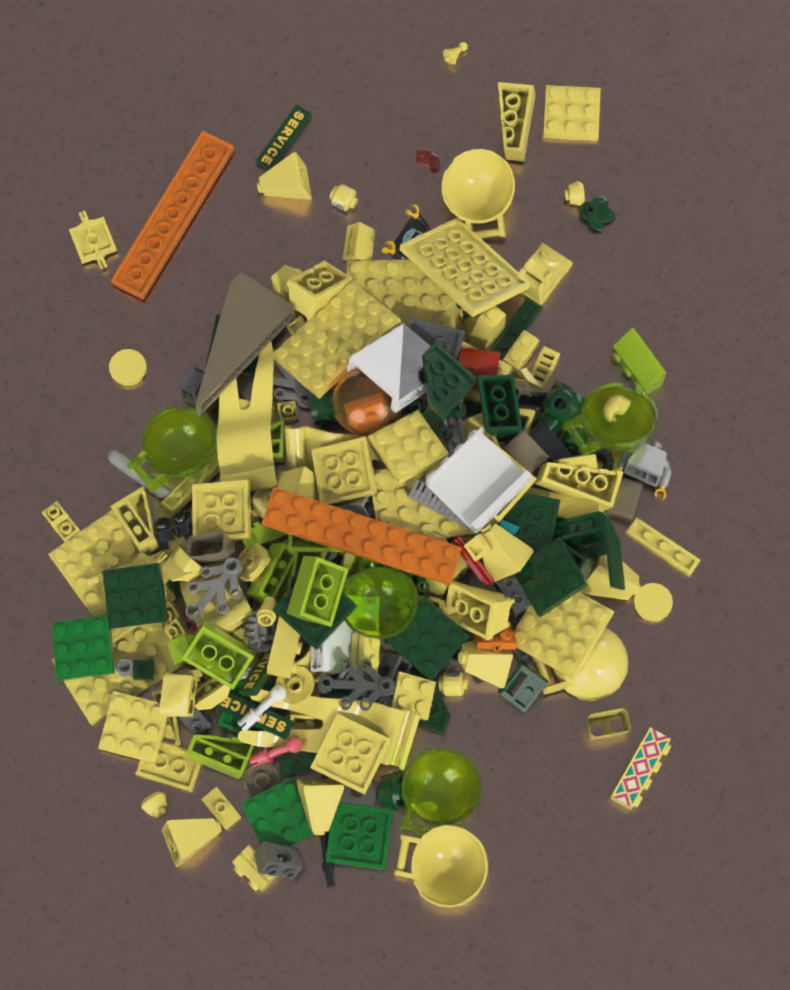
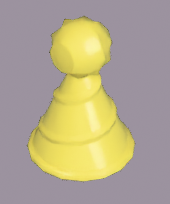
(452, 54)

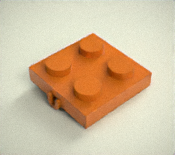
(504, 640)

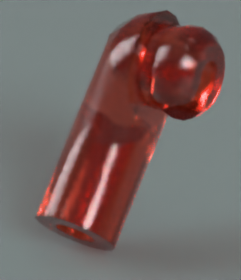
(430, 156)

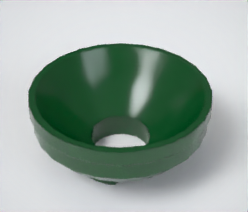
(571, 404)

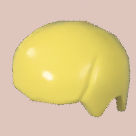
(615, 405)

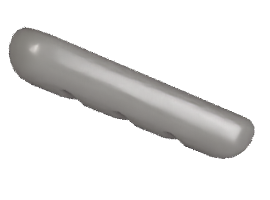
(121, 462)

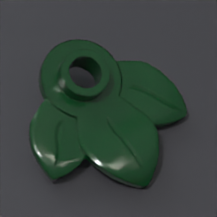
(600, 212)

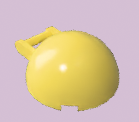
(479, 189)
(599, 675)
(446, 865)

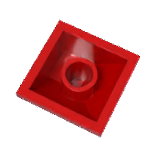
(479, 362)

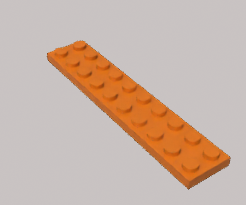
(172, 215)
(361, 536)

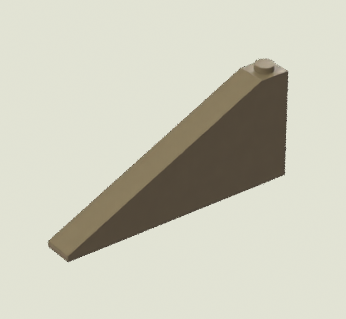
(246, 326)

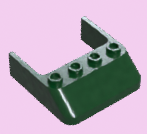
(594, 537)

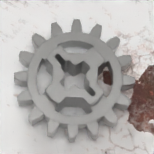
(259, 634)

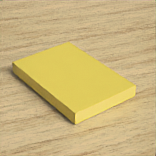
(171, 768)

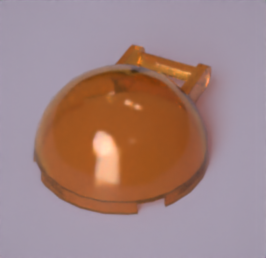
(363, 405)

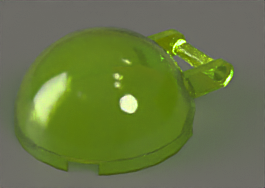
(626, 432)
(175, 445)
(384, 601)
(439, 789)

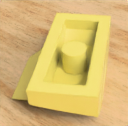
(280, 279)
(181, 566)
(210, 694)

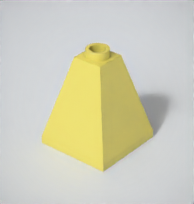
(286, 179)
(507, 552)
(320, 802)
(189, 836)

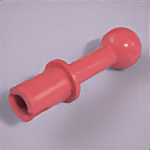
(293, 745)

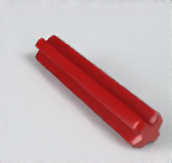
(477, 567)

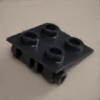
(164, 524)

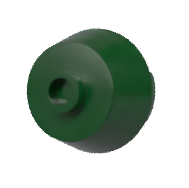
(390, 791)

